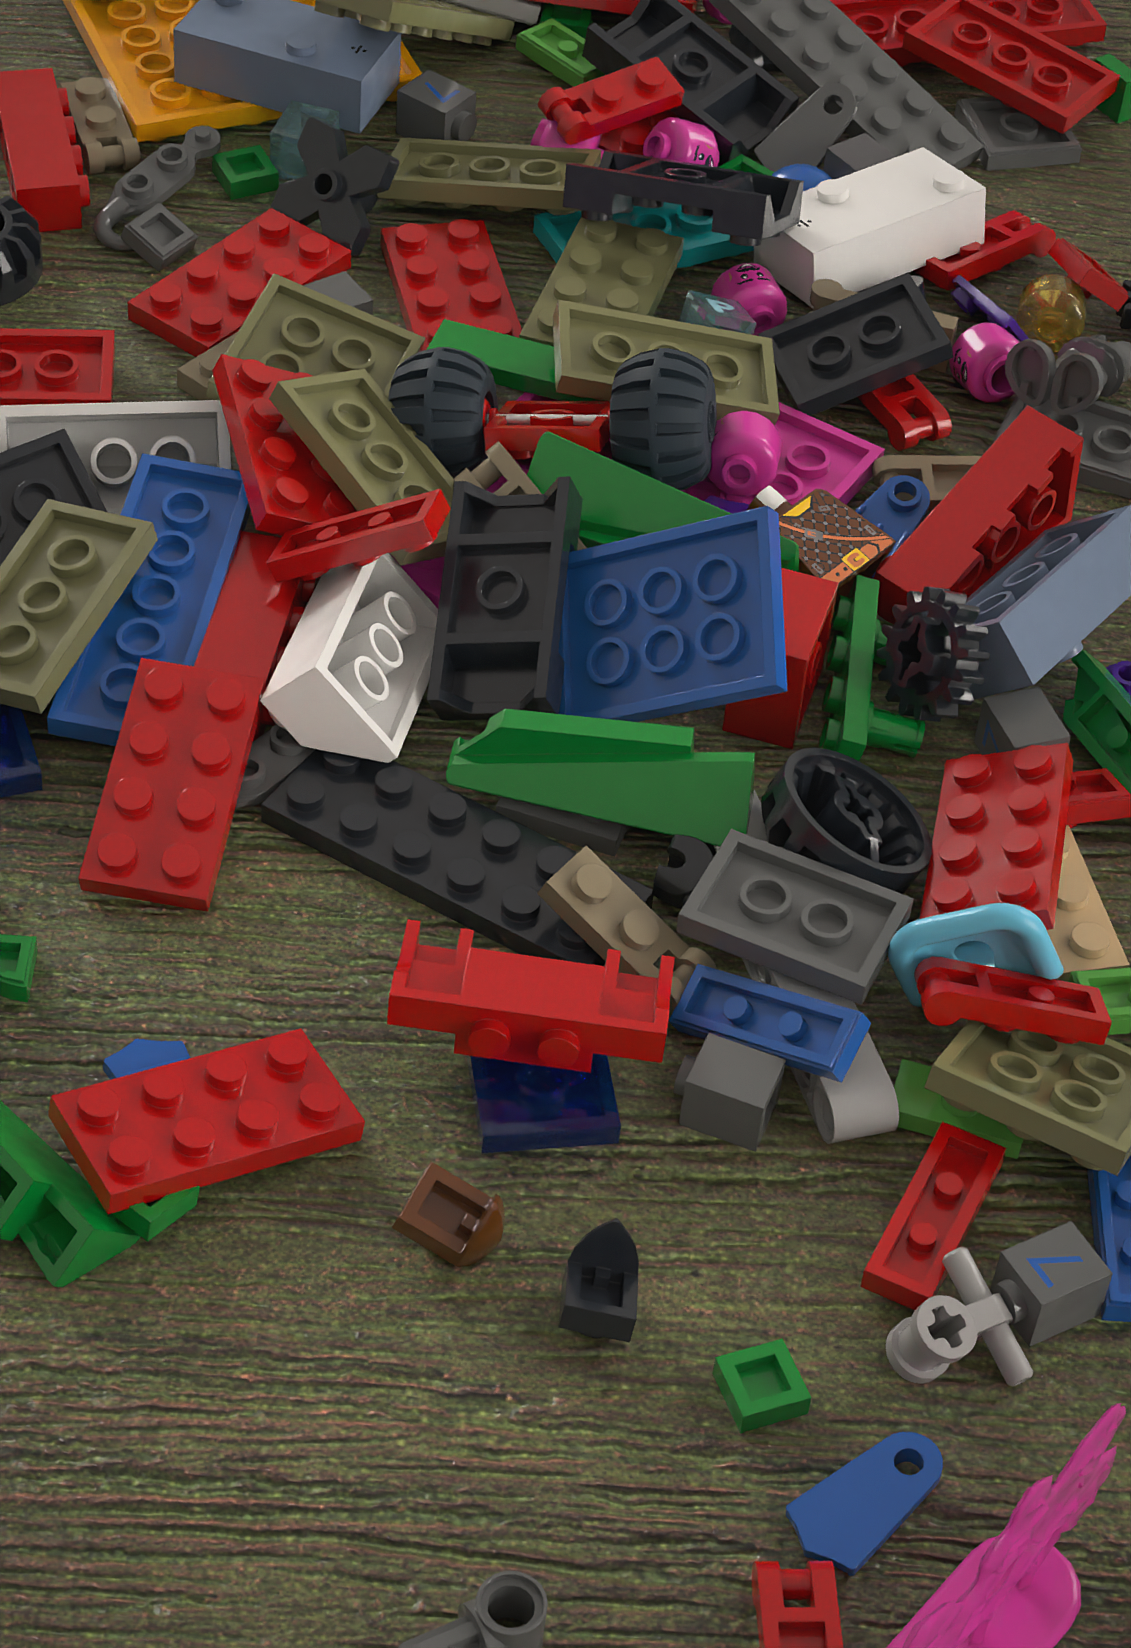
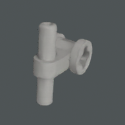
(947, 1330)

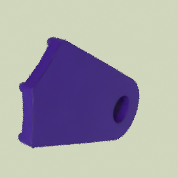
(973, 300)

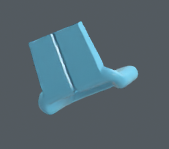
(984, 935)

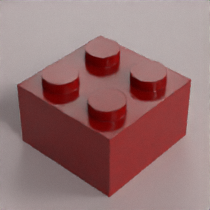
(807, 626)

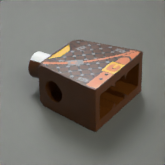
(830, 536)

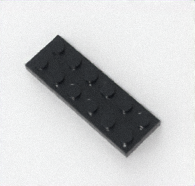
(433, 849)

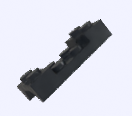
(719, 81)
(741, 202)
(503, 602)

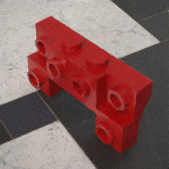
(530, 1004)

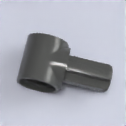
(500, 1596)

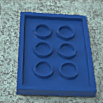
(675, 620)

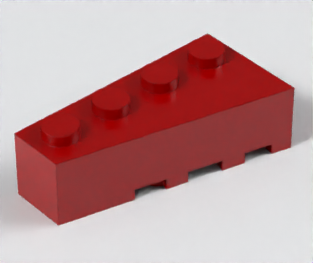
(990, 514)

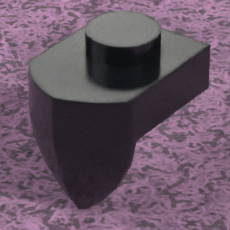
(601, 1284)

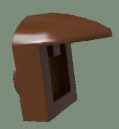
(451, 1217)

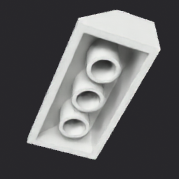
(116, 435)
(356, 662)

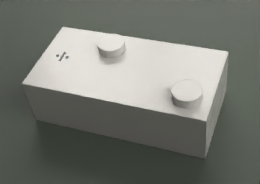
(877, 224)

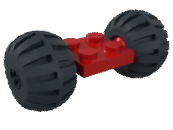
(656, 417)

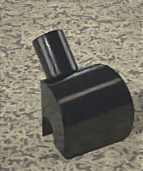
(685, 867)

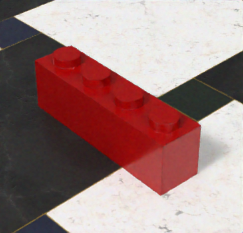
(41, 149)
(253, 616)

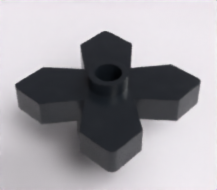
(337, 186)

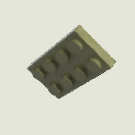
(484, 174)
(607, 268)
(597, 340)
(364, 445)
(59, 592)

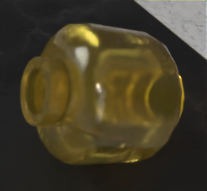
(1052, 310)

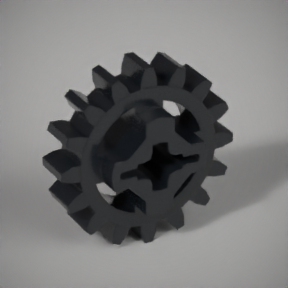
(932, 654)

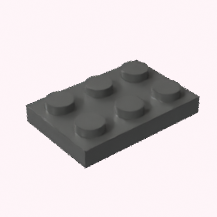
(794, 916)

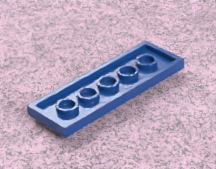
(168, 600)

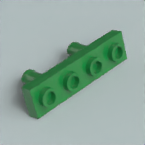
(851, 656)

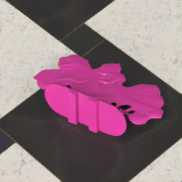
(1017, 1584)

